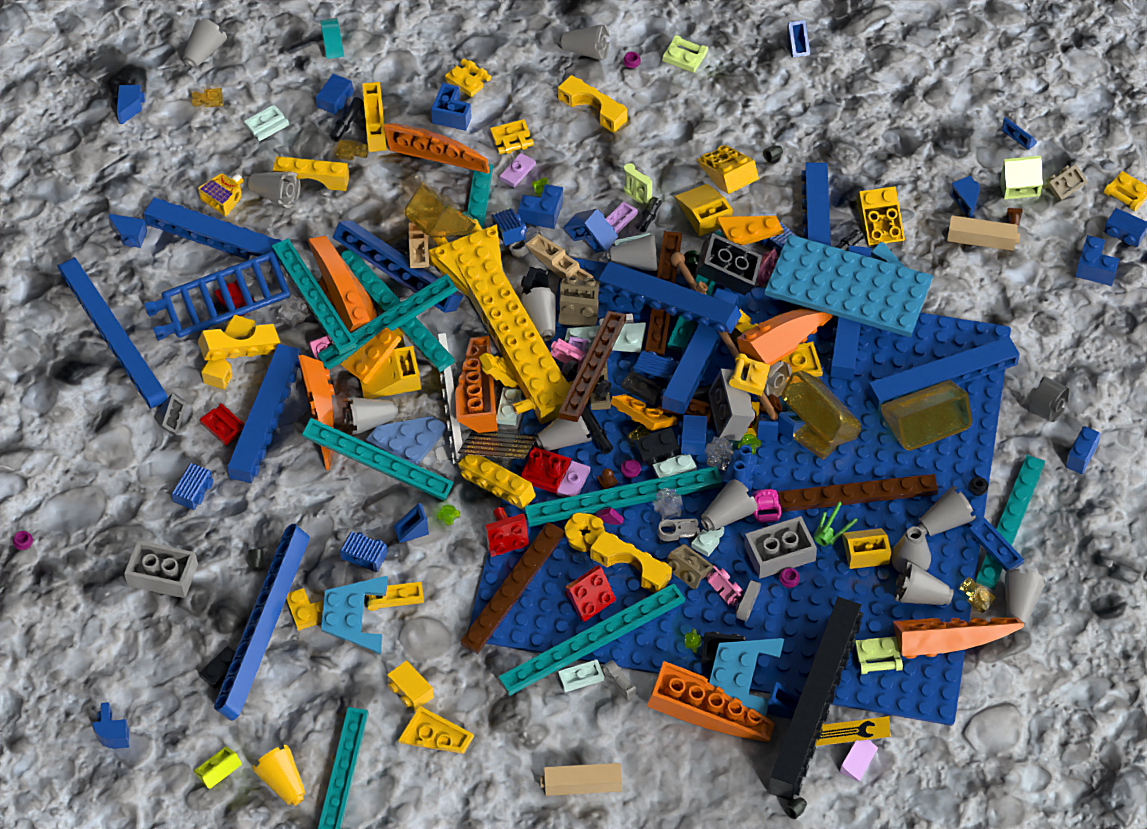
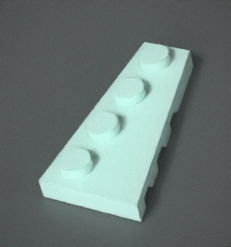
(629, 339)

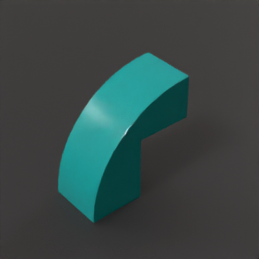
(332, 38)

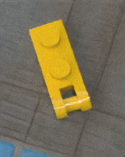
(397, 596)

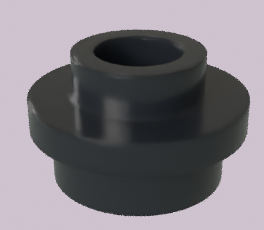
(978, 490)

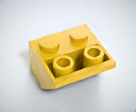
(867, 548)

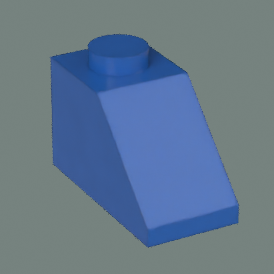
(129, 102)
(965, 194)
(129, 230)

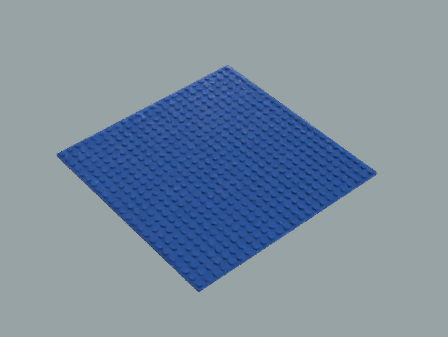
(927, 685)

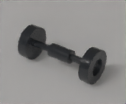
(602, 388)

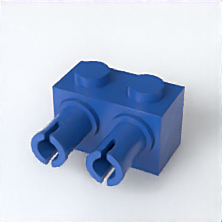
(742, 467)

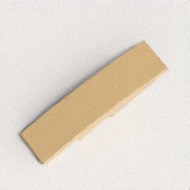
(418, 247)
(555, 258)

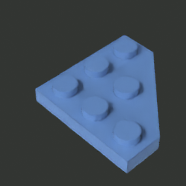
(409, 438)

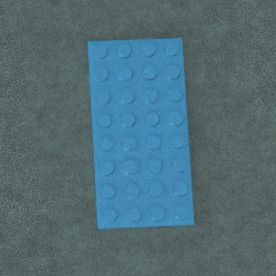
(849, 285)

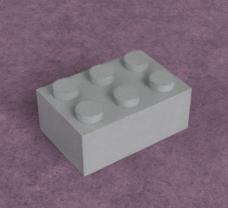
(730, 407)
(780, 547)
(161, 569)

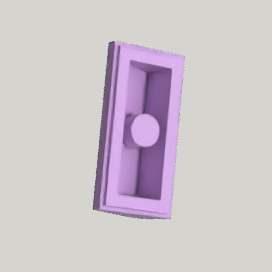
(858, 759)

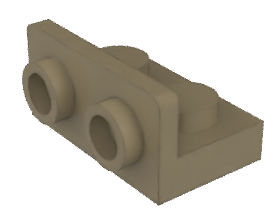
(1066, 183)
(584, 288)
(578, 311)
(689, 565)

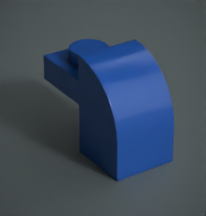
(111, 732)

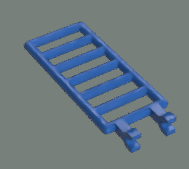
(174, 327)

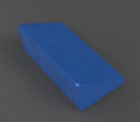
(1018, 134)

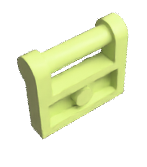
(684, 58)
(637, 185)
(876, 650)

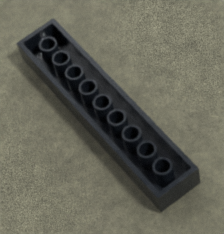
(815, 700)

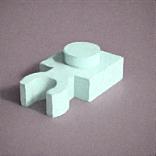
(707, 541)

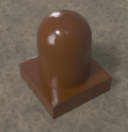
(1014, 215)
(775, 402)
(607, 479)

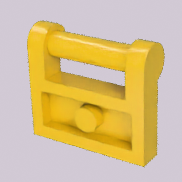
(1129, 187)
(755, 377)

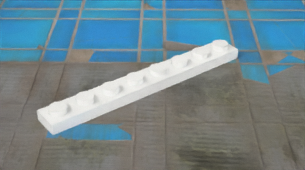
(450, 408)

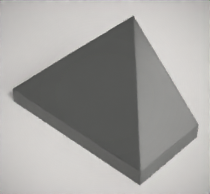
(171, 414)

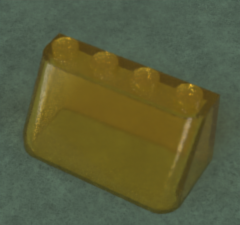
(438, 214)
(820, 409)
(928, 415)

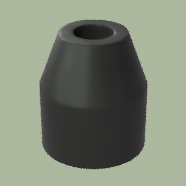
(772, 153)
(255, 559)
(795, 807)

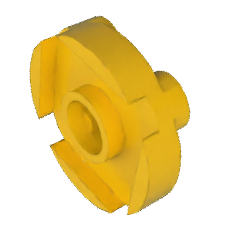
(580, 522)

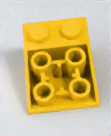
(728, 168)
(703, 207)
(880, 215)
(395, 376)

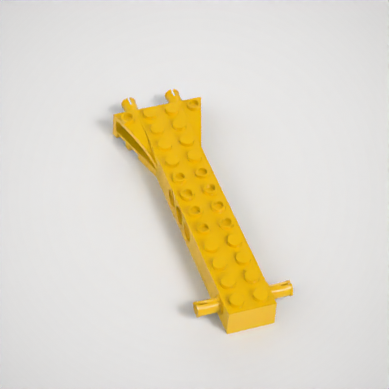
(477, 271)

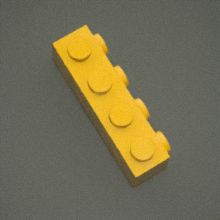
(497, 480)

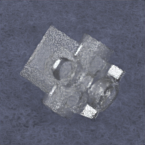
(293, 310)
(719, 452)
(668, 504)

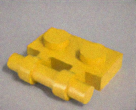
(466, 82)
(510, 132)

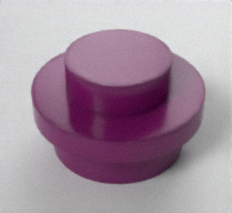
(631, 60)
(630, 468)
(22, 540)
(789, 578)

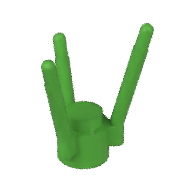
(824, 534)

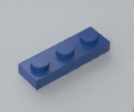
(996, 545)

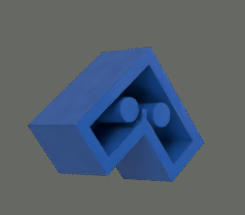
(449, 110)
(542, 210)
(593, 228)
(1095, 265)

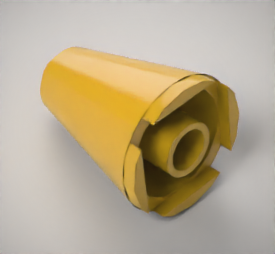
(281, 775)

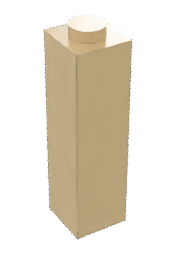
(983, 233)
(582, 779)

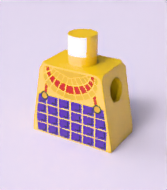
(222, 193)

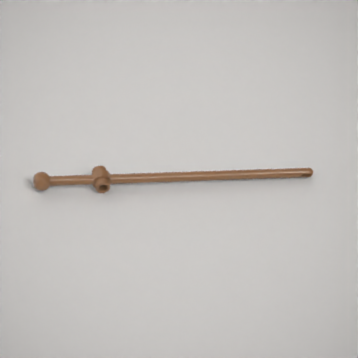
(678, 259)

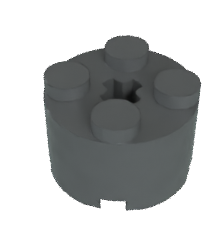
(1048, 399)

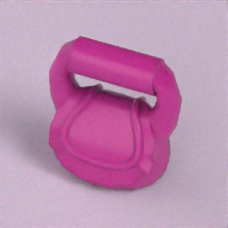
(767, 500)

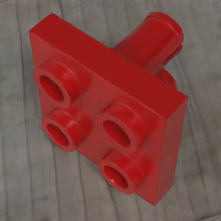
(545, 469)
(506, 533)
(590, 593)

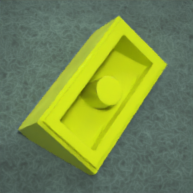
(218, 767)

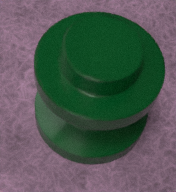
(691, 260)

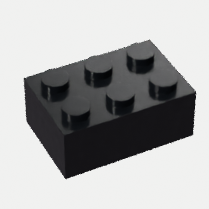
(728, 264)

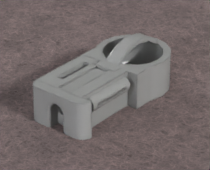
(531, 233)
(681, 527)
(748, 601)
(616, 677)

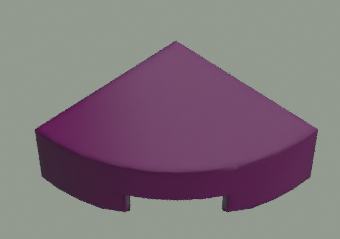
(610, 516)

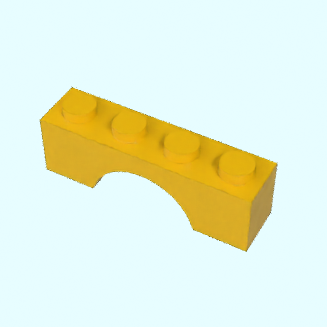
(576, 92)
(374, 117)
(331, 174)
(217, 345)
(219, 372)
(611, 550)

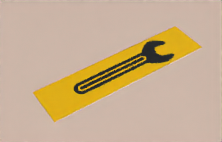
(852, 730)

